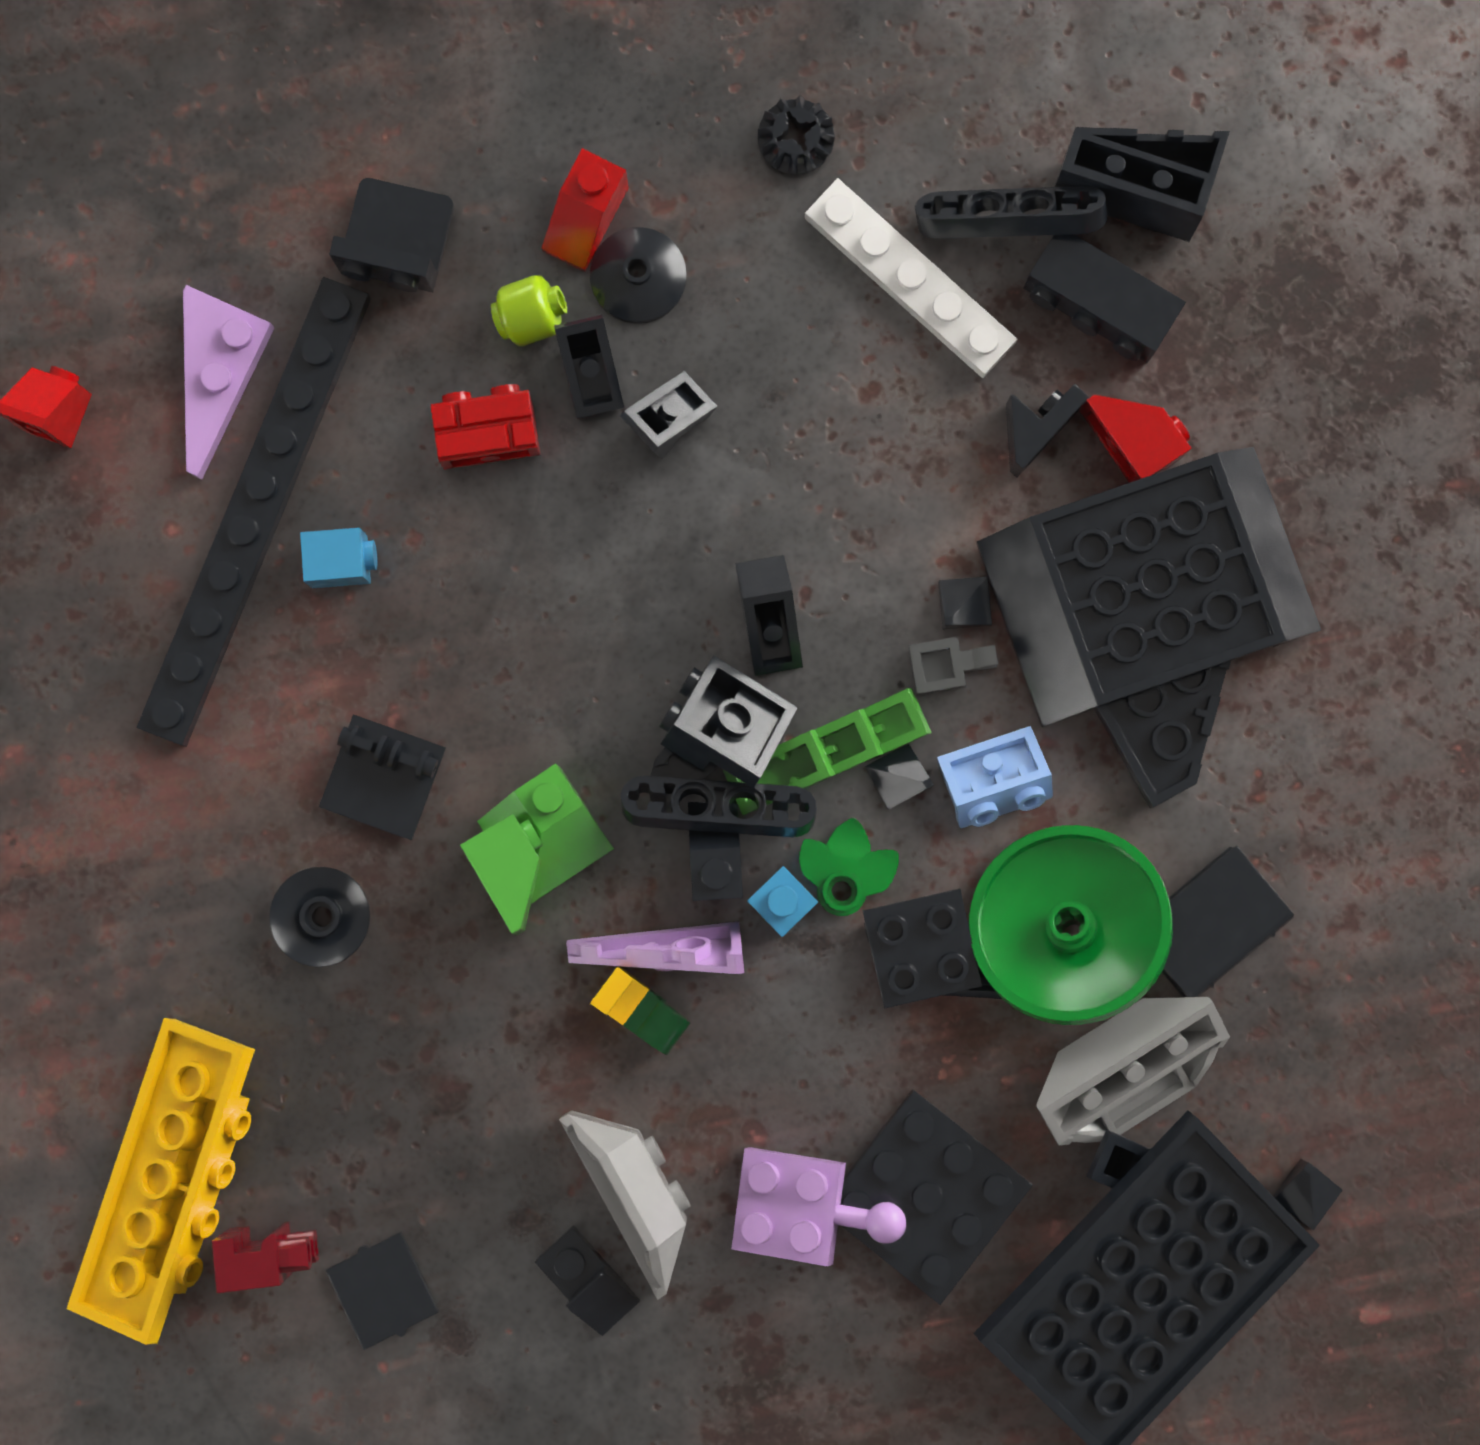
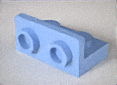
(996, 777)

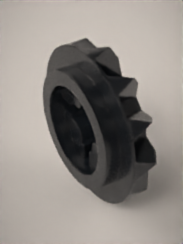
(787, 155)

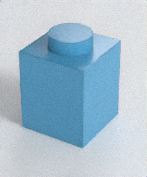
(337, 557)
(782, 901)

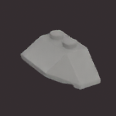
(1130, 1067)
(634, 1191)

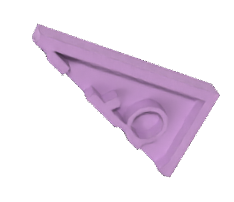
(219, 360)
(695, 948)

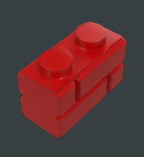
(485, 427)

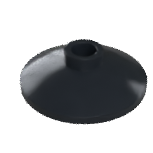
(643, 297)
(295, 923)

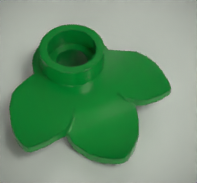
(850, 861)

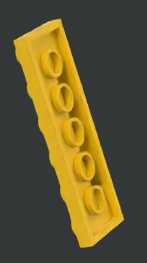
(165, 1182)

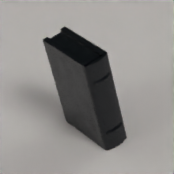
(1220, 921)

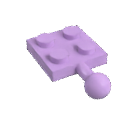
(794, 1207)

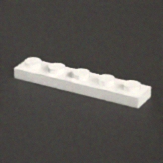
(910, 278)

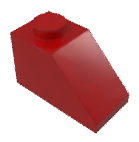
(585, 209)
(47, 405)
(1137, 435)

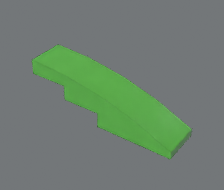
(842, 744)

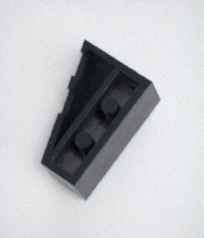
(1147, 177)

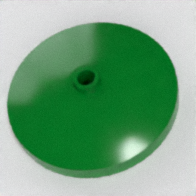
(1061, 881)

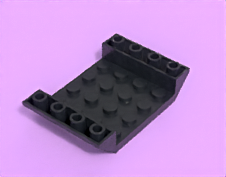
(1147, 583)

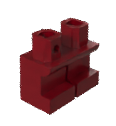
(261, 1263)

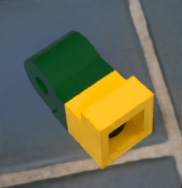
(640, 1010)

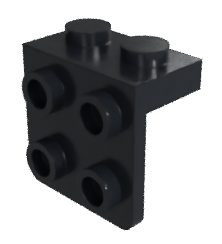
(394, 236)

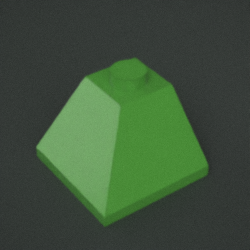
(561, 821)
(507, 867)

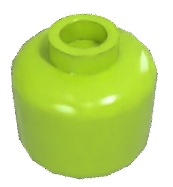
(528, 310)

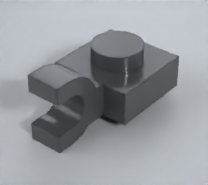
(942, 665)

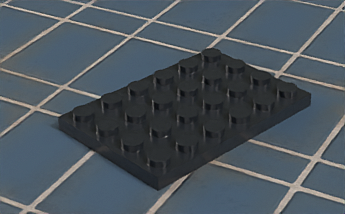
(1147, 1287)

